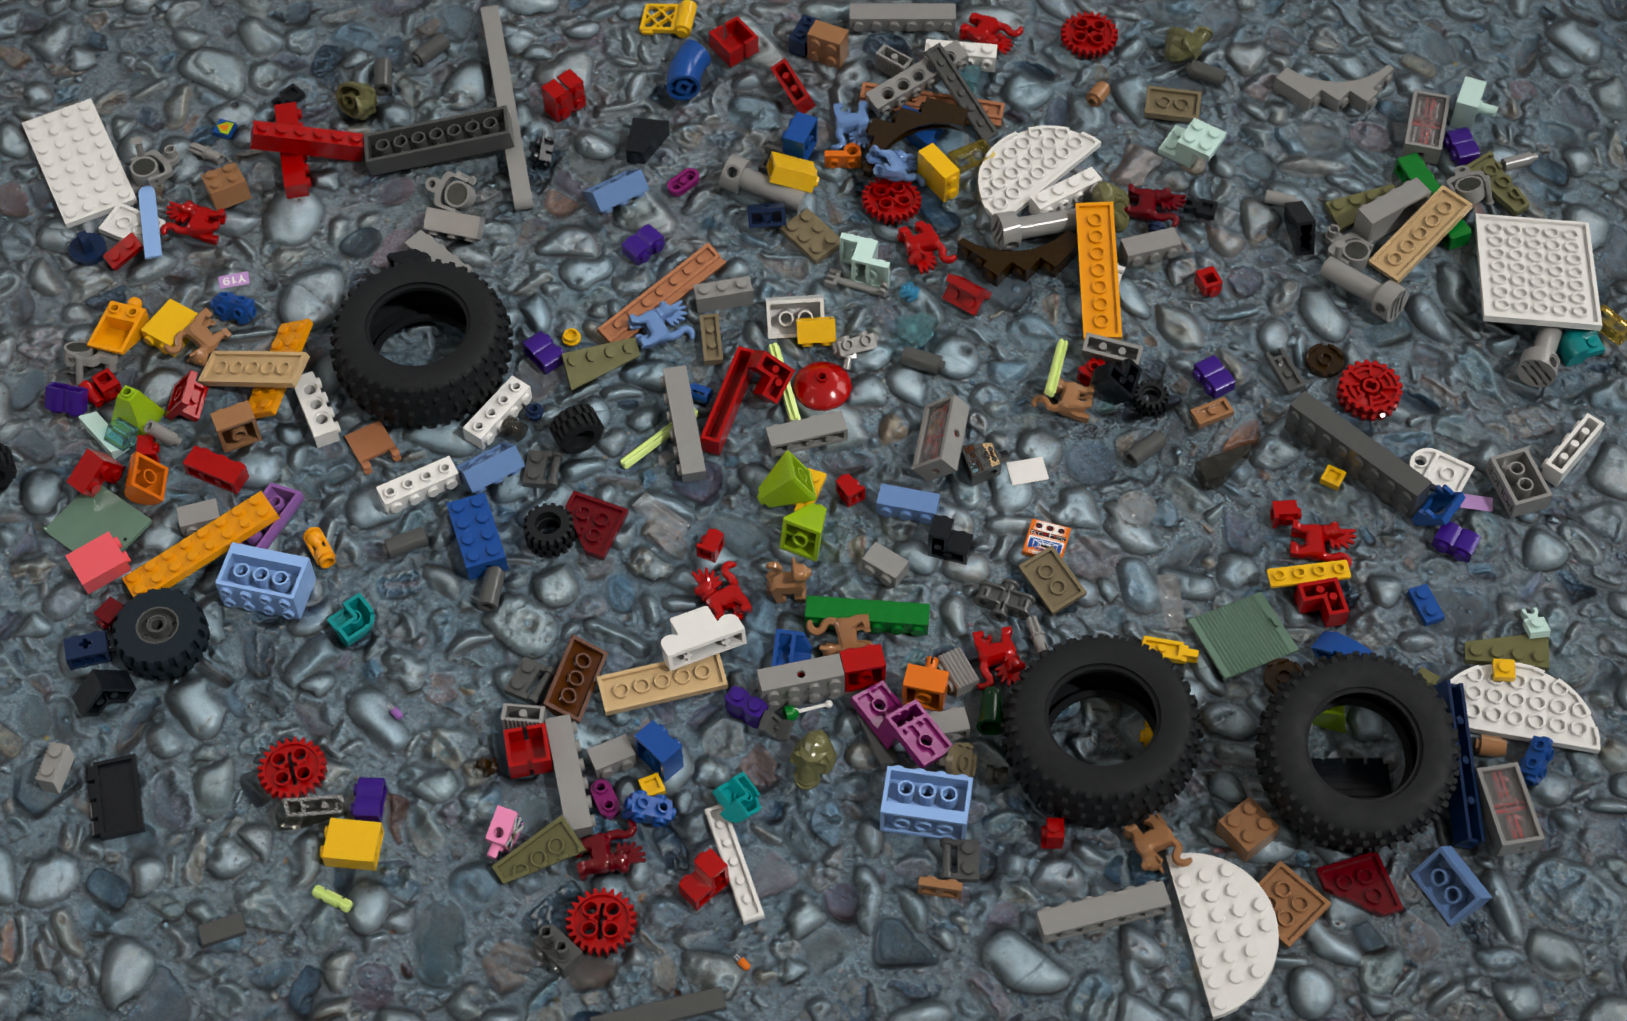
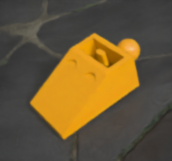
(119, 327)

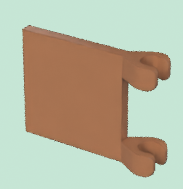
(370, 443)

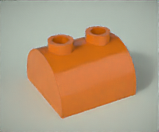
(145, 480)

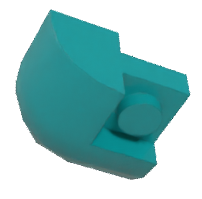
(1578, 345)
(353, 620)
(738, 798)

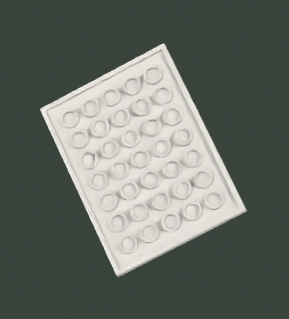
(1537, 272)

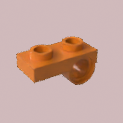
(846, 158)

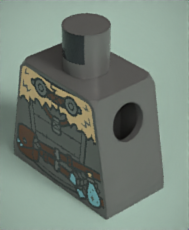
(982, 461)

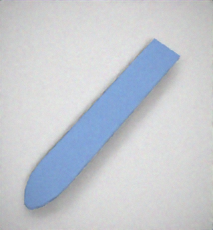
(150, 222)

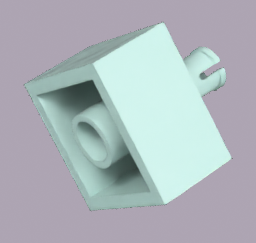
(1470, 104)

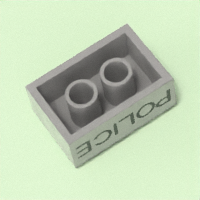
(1518, 482)

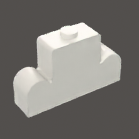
(699, 636)

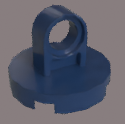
(87, 248)

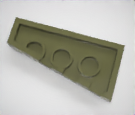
(1501, 184)
(1344, 209)
(592, 362)
(1518, 648)
(544, 849)

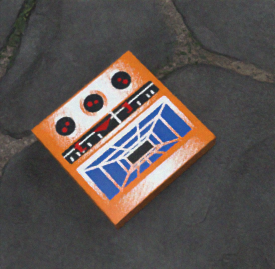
(1043, 535)

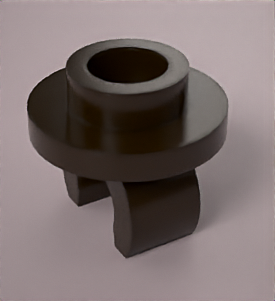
(488, 766)

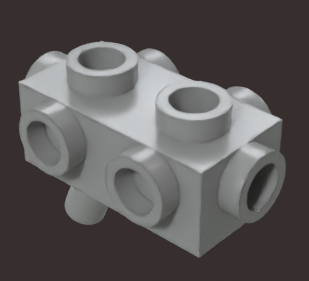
(849, 348)

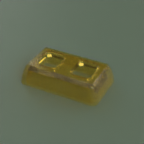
(967, 152)
(1608, 329)

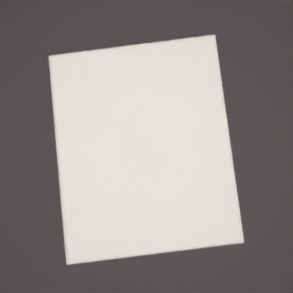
(1027, 471)

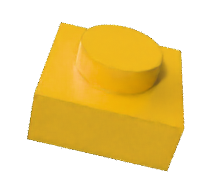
(1332, 477)
(1503, 670)
(652, 785)

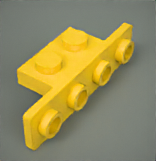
(1308, 572)

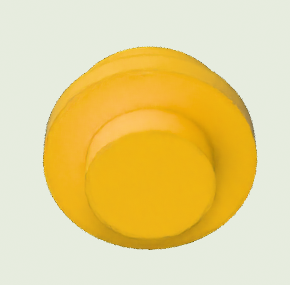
(571, 337)

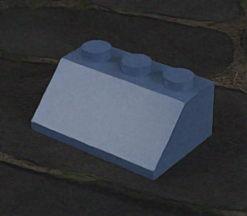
(616, 190)
(490, 467)
(1450, 885)

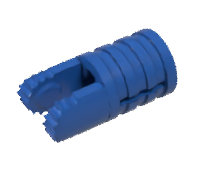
(705, 399)

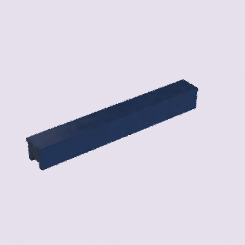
(1464, 801)

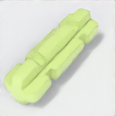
(332, 898)

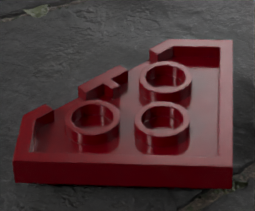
(595, 523)
(1362, 883)

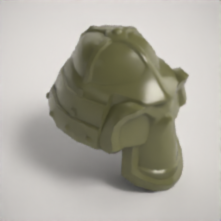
(1184, 45)
(356, 99)
(1107, 192)
(813, 757)

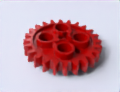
(1089, 35)
(891, 200)
(312, 764)
(581, 921)

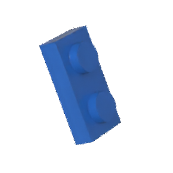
(1425, 605)

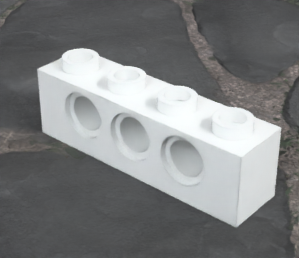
(316, 410)

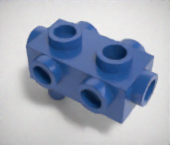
(234, 307)
(1536, 759)
(648, 809)

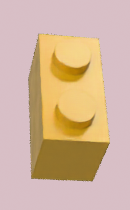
(816, 330)

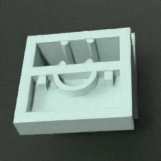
(1193, 142)
(863, 257)

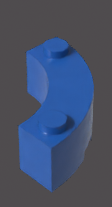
(1332, 642)

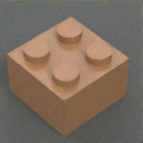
(827, 44)
(226, 186)
(236, 426)
(1247, 829)

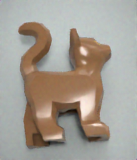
(201, 336)
(1069, 402)
(783, 583)
(846, 632)
(1153, 841)

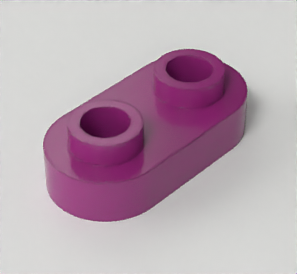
(681, 184)
(605, 797)

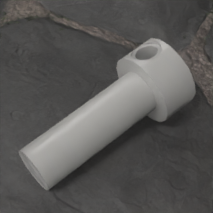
(758, 184)
(1010, 229)
(1386, 298)
(1540, 363)

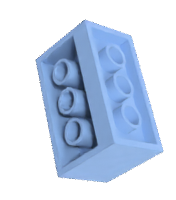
(265, 581)
(925, 803)

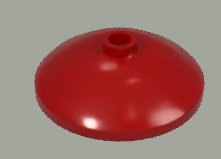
(822, 393)

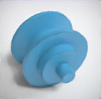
(909, 291)

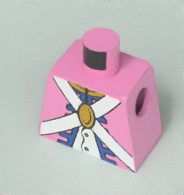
(503, 832)

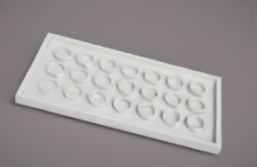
(79, 163)

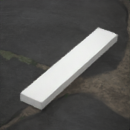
(739, 875)

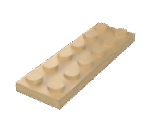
(1420, 234)
(254, 369)
(657, 684)

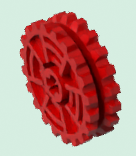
(1369, 390)

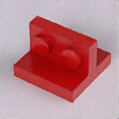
(965, 294)
(187, 398)

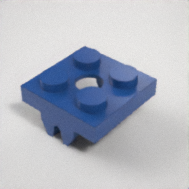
(1436, 502)

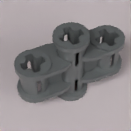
(1004, 597)

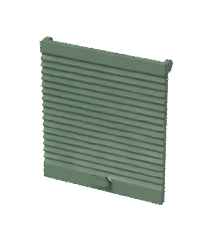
(94, 516)
(1242, 635)

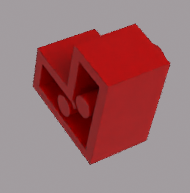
(774, 376)
(93, 471)
(1323, 596)
(706, 881)

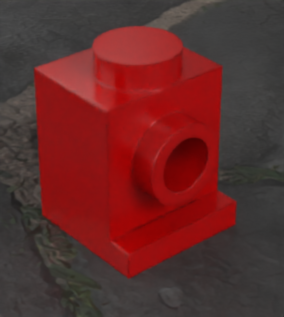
(1208, 281)
(1086, 372)
(107, 384)
(148, 446)
(849, 490)
(1284, 512)
(710, 545)
(1052, 834)

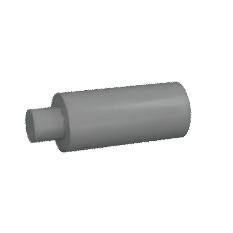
(1518, 161)
(1279, 198)
(162, 433)

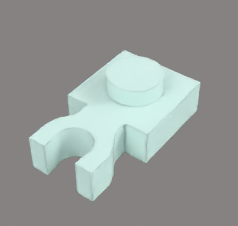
(1535, 626)

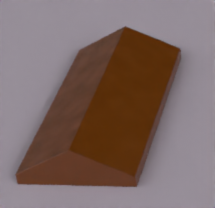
(575, 679)

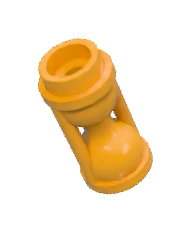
(322, 555)

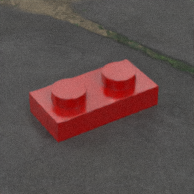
(123, 251)

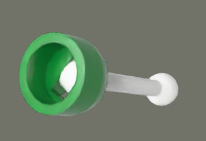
(791, 712)

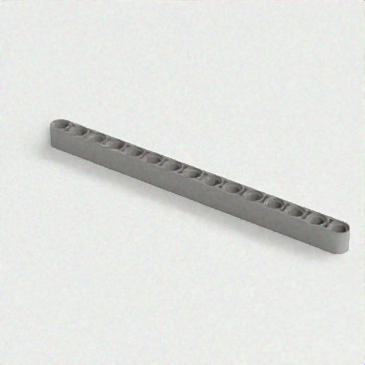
(505, 96)

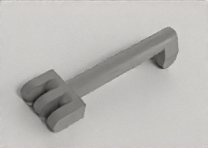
(834, 278)

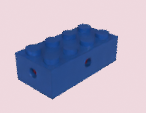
(476, 535)

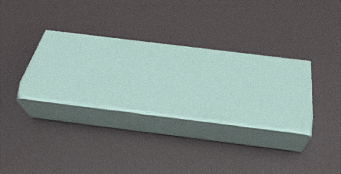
(97, 428)

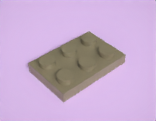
(1172, 104)
(811, 236)
(1052, 580)

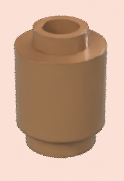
(1098, 94)
(1490, 746)

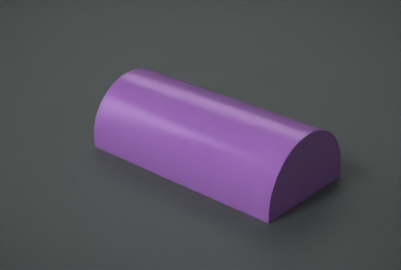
(285, 503)

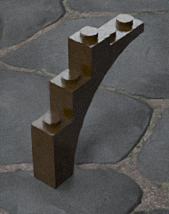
(932, 115)
(1022, 264)

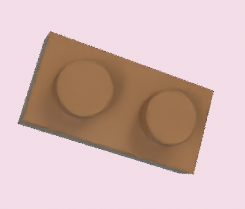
(1211, 412)
(942, 888)

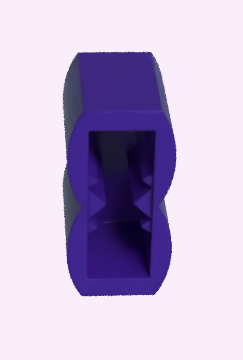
(1461, 146)
(643, 244)
(543, 352)
(1213, 377)
(66, 398)
(1456, 541)
(745, 707)
(369, 799)

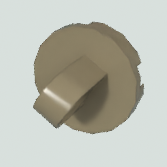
(959, 760)

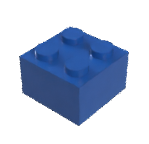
(800, 136)
(659, 750)

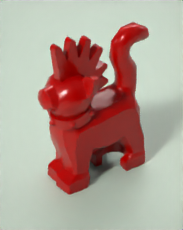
(987, 31)
(200, 221)
(920, 247)
(1315, 538)
(724, 599)
(998, 653)

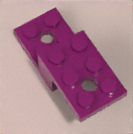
(901, 724)

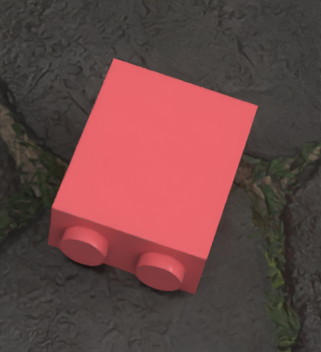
(99, 562)

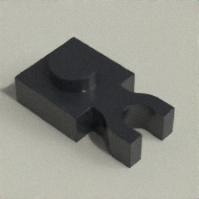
(289, 94)
(1204, 208)

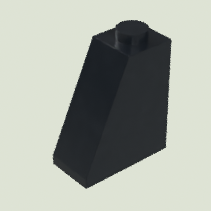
(645, 139)
(1300, 227)

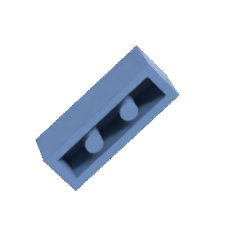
(907, 503)

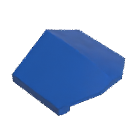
(790, 647)

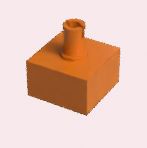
(926, 685)

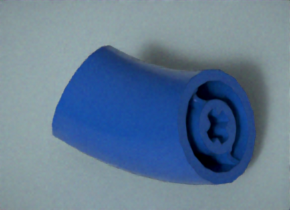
(687, 70)

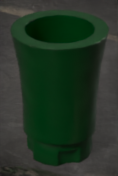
(990, 712)

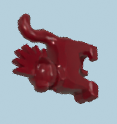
(1149, 199)
(603, 860)

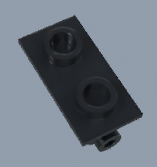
(540, 156)

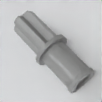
(206, 153)
(1037, 635)

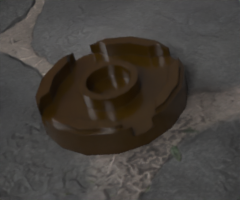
(1324, 360)
(1277, 672)

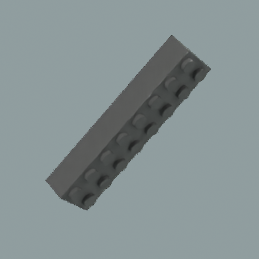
(438, 140)
(1357, 454)

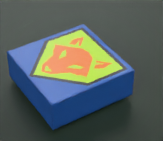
(224, 129)

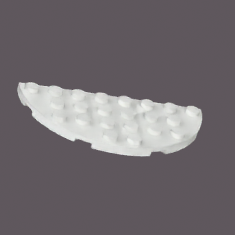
(1030, 164)
(1528, 707)
(1228, 928)

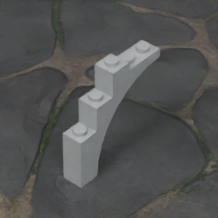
(1335, 95)

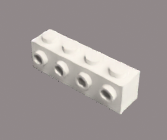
(979, 54)
(1065, 193)
(488, 420)
(1572, 449)
(418, 485)

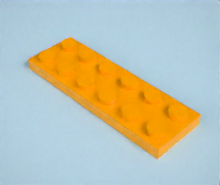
(289, 338)

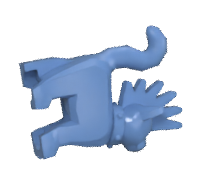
(852, 124)
(893, 165)
(655, 327)

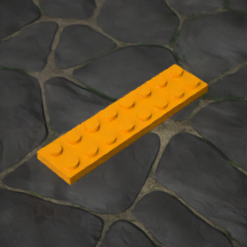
(1098, 269)
(202, 546)

